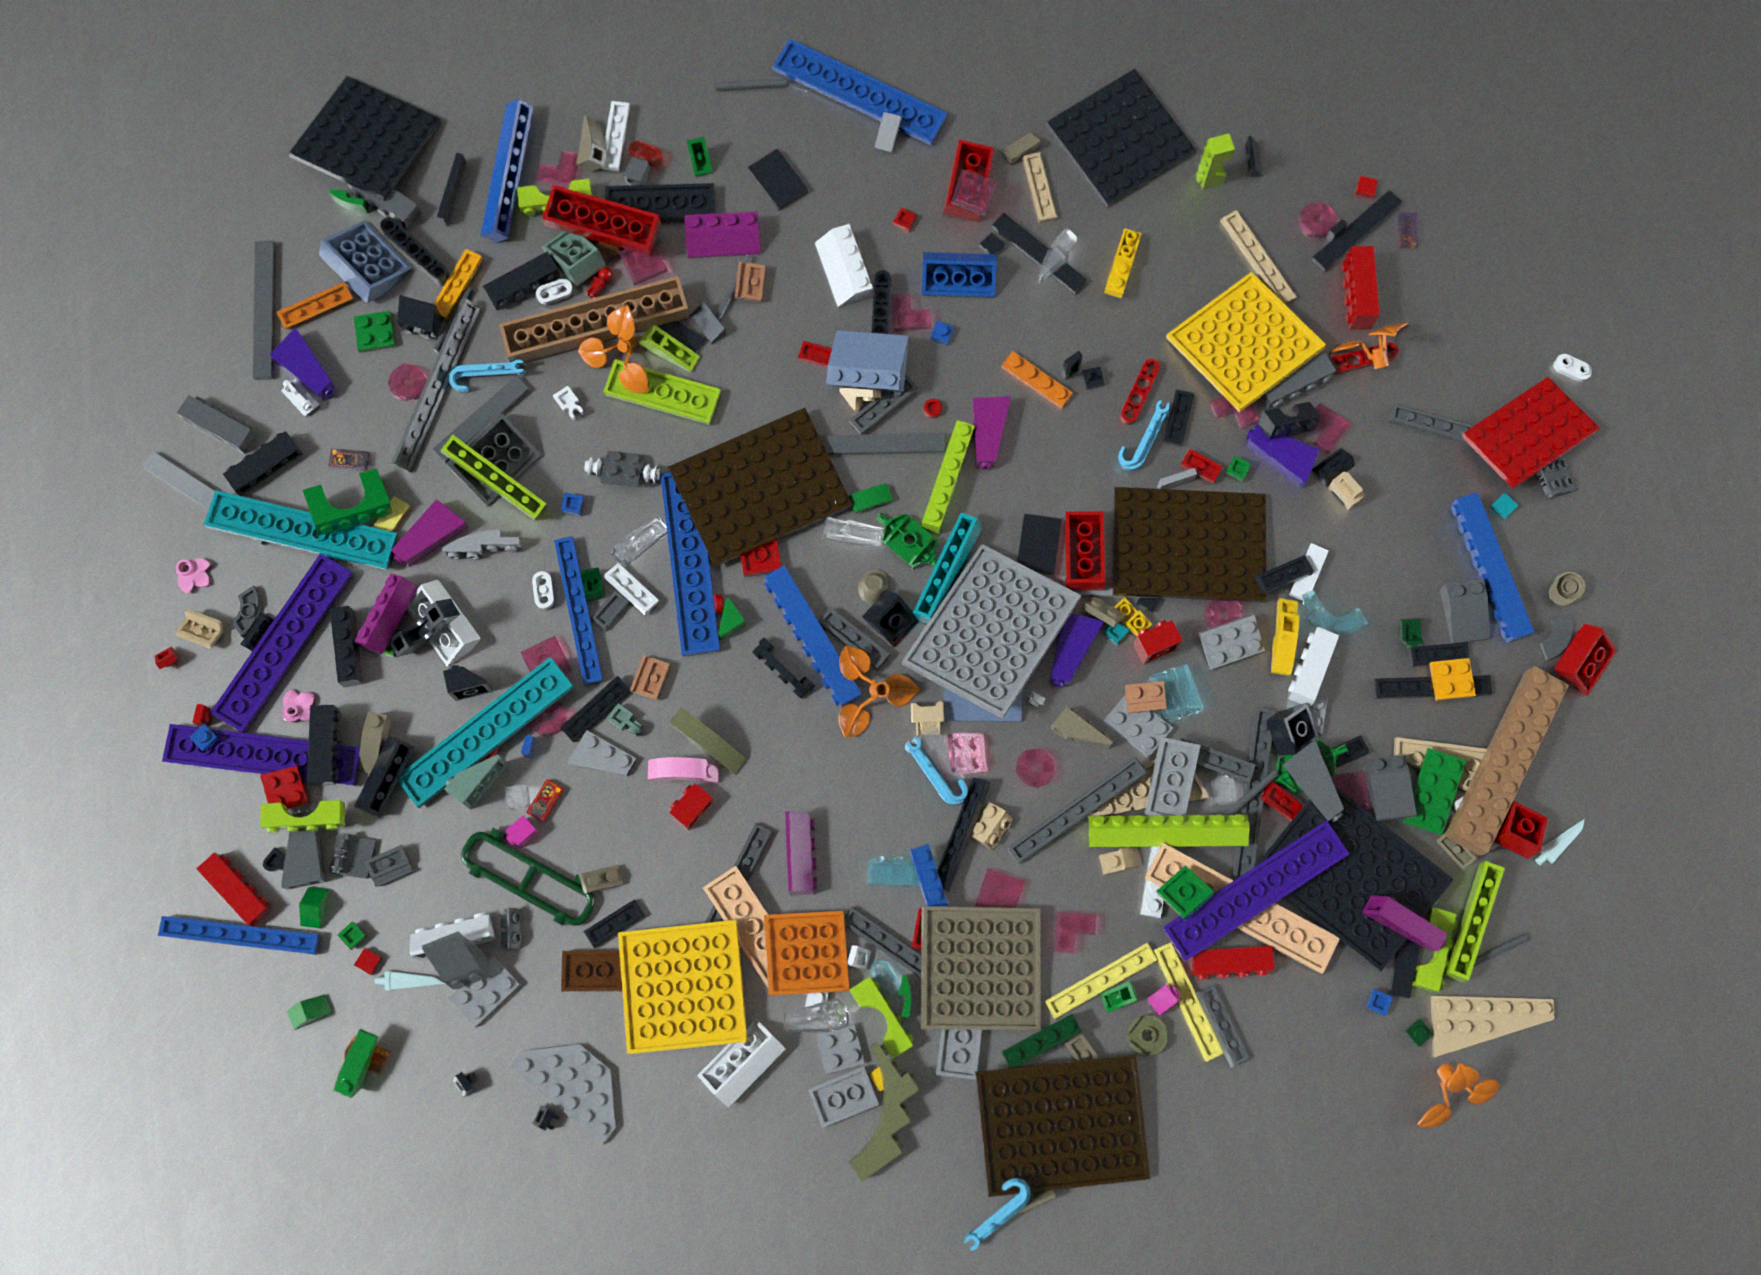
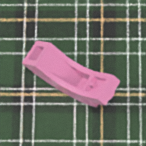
(682, 769)

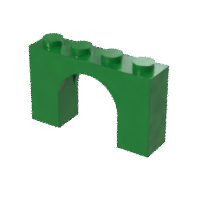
(330, 519)

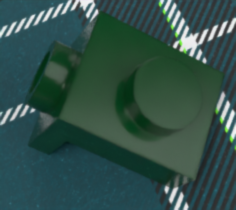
(592, 583)
(1411, 632)

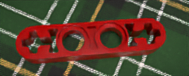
(1361, 355)
(1139, 391)

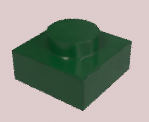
(1418, 1032)

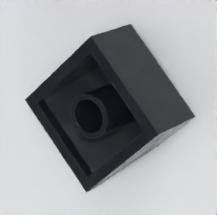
(418, 317)
(890, 617)
(464, 684)
(1292, 729)

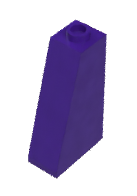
(300, 362)
(1285, 454)
(1072, 647)

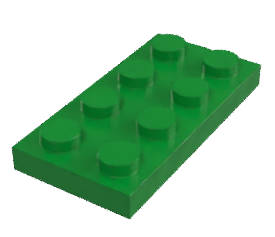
(1435, 790)

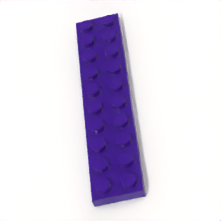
(281, 643)
(251, 753)
(1256, 890)

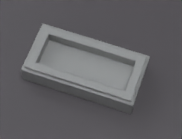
(888, 132)
(1177, 479)

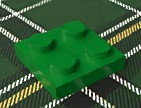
(374, 331)
(1185, 892)

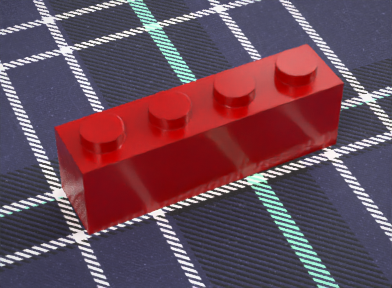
(234, 889)
(1232, 961)

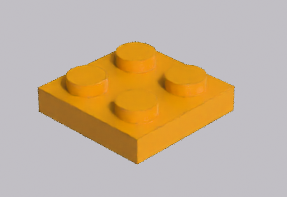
(1452, 679)

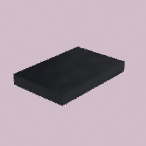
(777, 179)
(1039, 543)

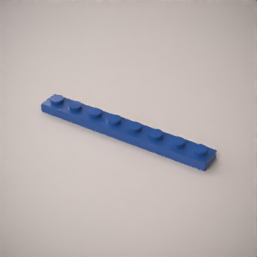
(578, 611)
(239, 935)

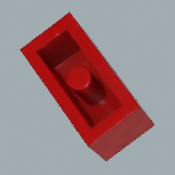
(690, 806)

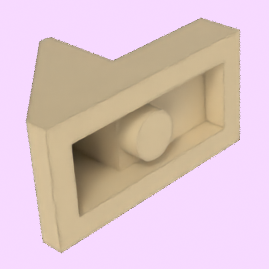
(856, 397)
(1120, 860)

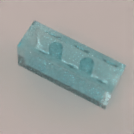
(891, 872)

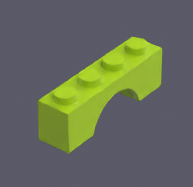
(1215, 153)
(533, 201)
(327, 814)
(1430, 976)
(868, 995)

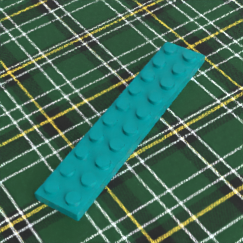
(296, 530)
(485, 731)

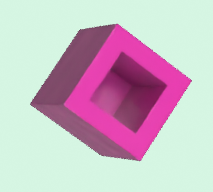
(521, 832)
(1165, 998)

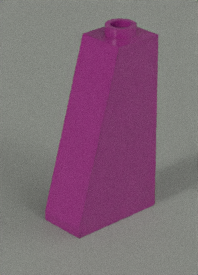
(989, 423)
(428, 533)
(1405, 922)

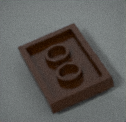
(591, 971)

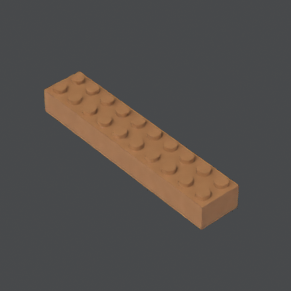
(572, 324)
(1506, 761)

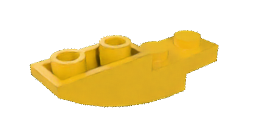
(1122, 263)
(1285, 637)

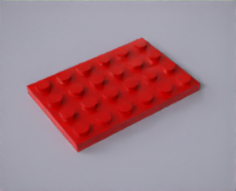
(1530, 432)

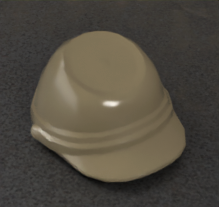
(873, 585)
(1567, 588)

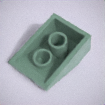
(574, 256)
(473, 782)

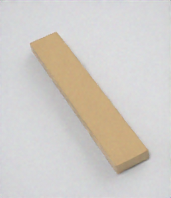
(1257, 257)

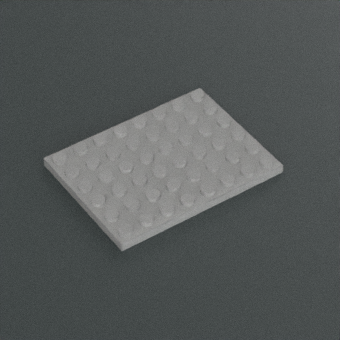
(991, 631)

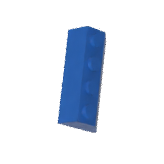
(959, 274)

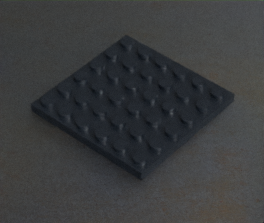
(1121, 137)
(365, 138)

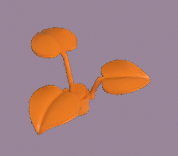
(593, 353)
(1379, 354)
(897, 690)
(1455, 1081)

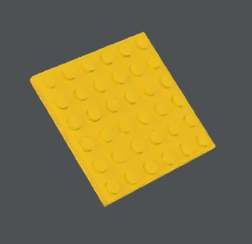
(1245, 341)
(682, 987)

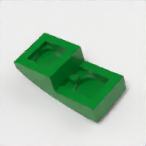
(344, 199)
(870, 497)
(904, 991)

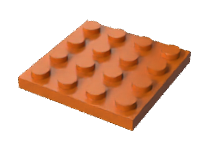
(806, 953)

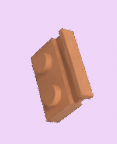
(749, 282)
(650, 677)
(1145, 697)

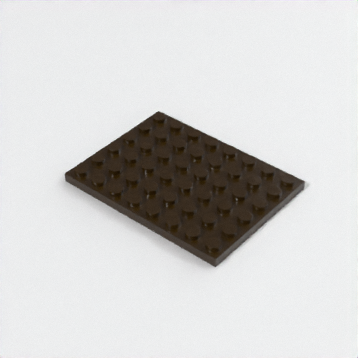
(760, 487)
(1189, 544)
(1062, 1124)

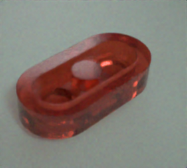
(647, 152)

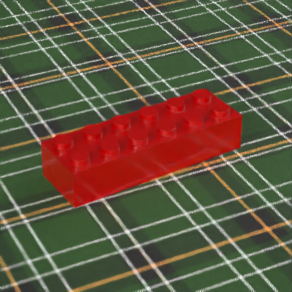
(601, 220)

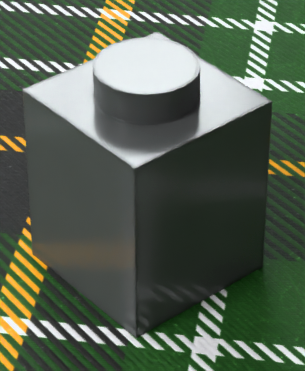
(637, 172)

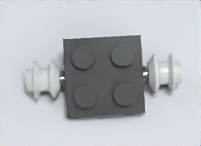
(622, 469)

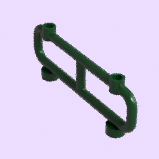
(496, 839)

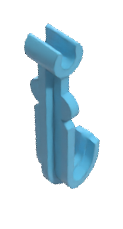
(484, 370)
(1147, 440)
(934, 775)
(1002, 1214)

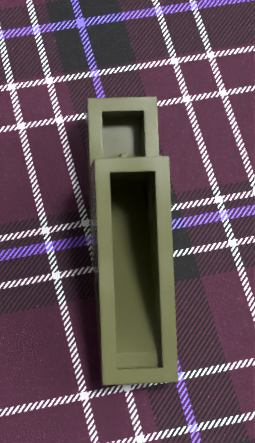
(707, 740)

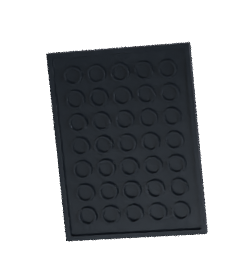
(1376, 866)

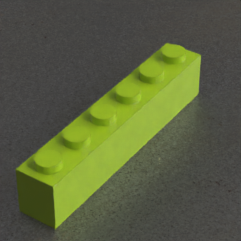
(493, 477)
(948, 477)
(1474, 921)

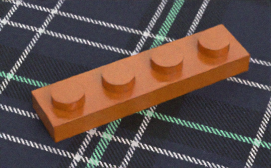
(314, 305)
(1037, 380)

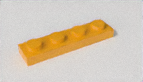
(457, 283)

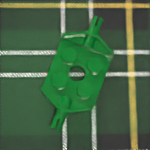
(915, 554)
(1329, 756)

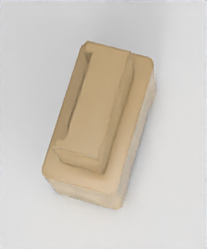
(1347, 490)
(927, 716)

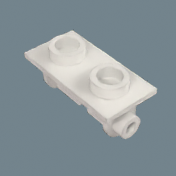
(299, 396)

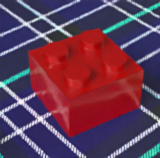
(1157, 641)
(1522, 830)

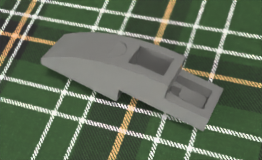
(474, 544)

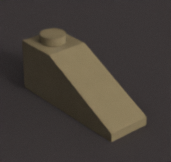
(373, 740)

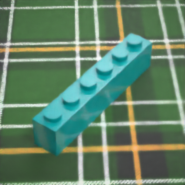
(948, 566)

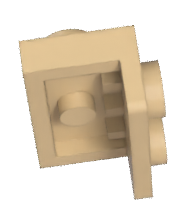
(200, 629)
(991, 825)

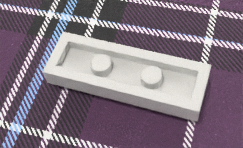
(631, 588)

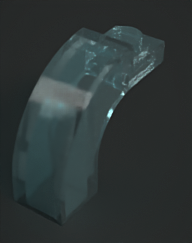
(1319, 617)

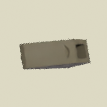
(592, 145)
(1076, 729)

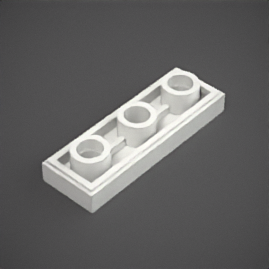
(1316, 557)

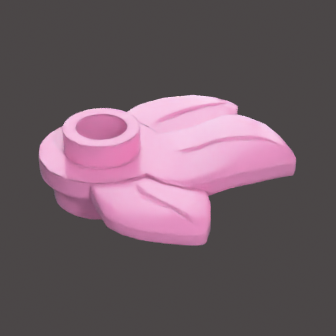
(194, 576)
(297, 703)

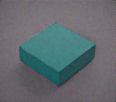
(1504, 506)
(1117, 633)

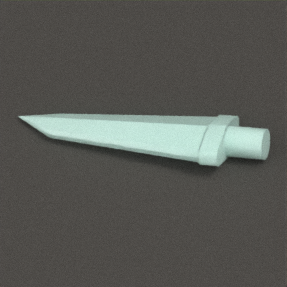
(1555, 847)
(400, 980)

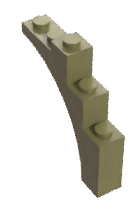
(881, 1146)

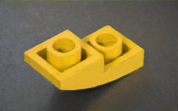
(1133, 619)

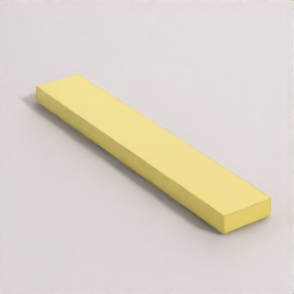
(1101, 980)
(1189, 1005)

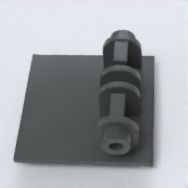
(1557, 478)
(350, 855)

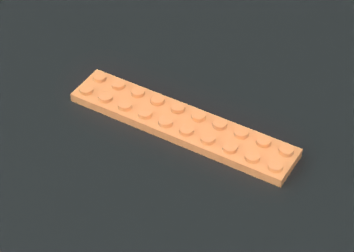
(1272, 926)

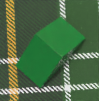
(699, 156)
(731, 620)
(313, 907)
(1119, 996)
(308, 1011)

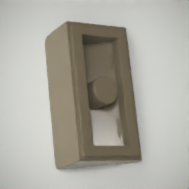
(1021, 148)
(1458, 853)
(1037, 1198)

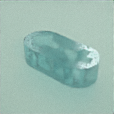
(888, 973)

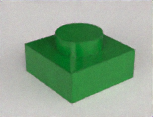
(1238, 468)
(352, 935)

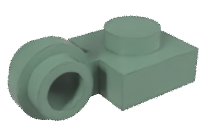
(621, 718)

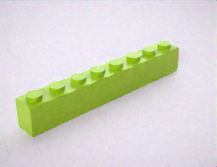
(1170, 830)

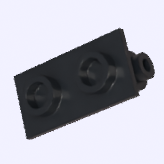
(257, 631)

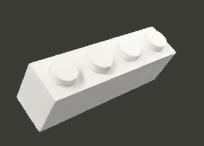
(1313, 667)

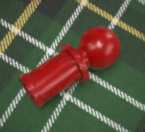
(605, 275)

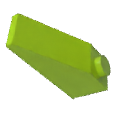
(668, 348)

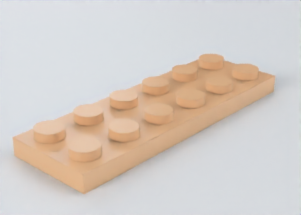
(738, 902)

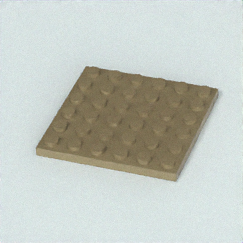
(981, 968)

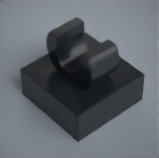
(1093, 378)
(464, 1082)
(543, 1118)

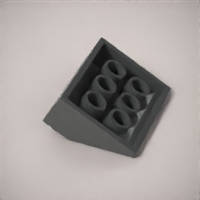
(503, 447)

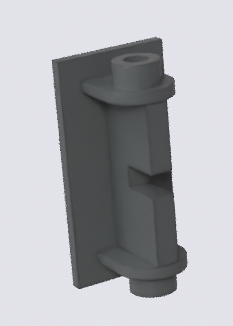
(511, 919)

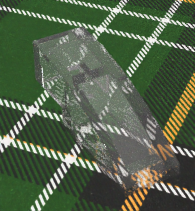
(1057, 254)
(851, 532)
(939, 754)

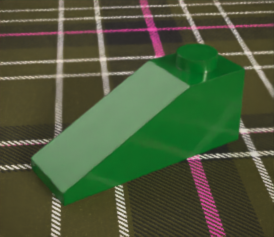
(356, 1064)

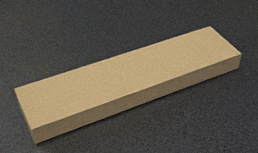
(1039, 187)

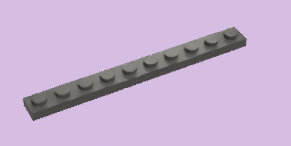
(435, 385)
(1258, 755)

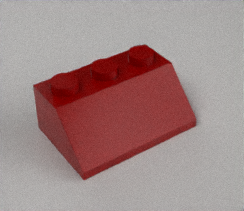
(1586, 658)

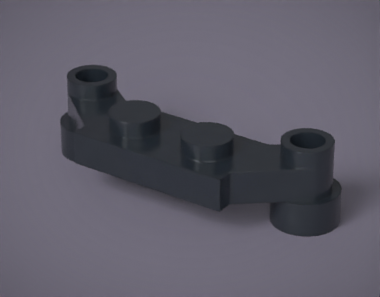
(763, 650)

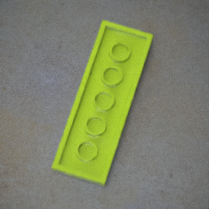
(667, 394)

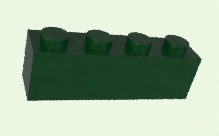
(1041, 1041)

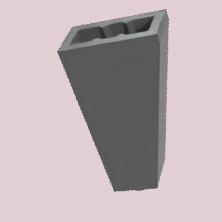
(1313, 777)
(303, 858)

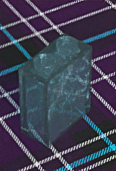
(1180, 693)

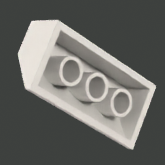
(844, 266)
(455, 638)
(476, 930)
(741, 1063)

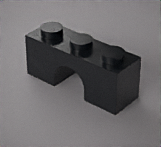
(1301, 419)

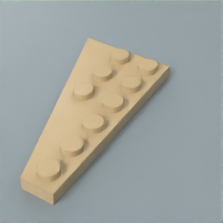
(1415, 750)
(1136, 795)
(1473, 1020)

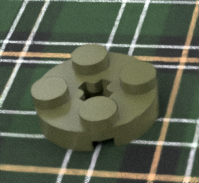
(1158, 1035)

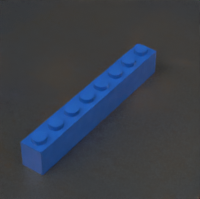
(506, 171)
(1492, 567)
(811, 635)

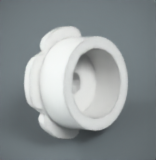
(1036, 699)

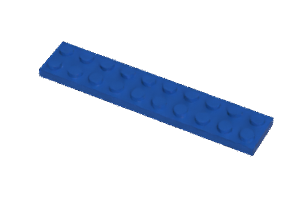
(858, 90)
(690, 576)

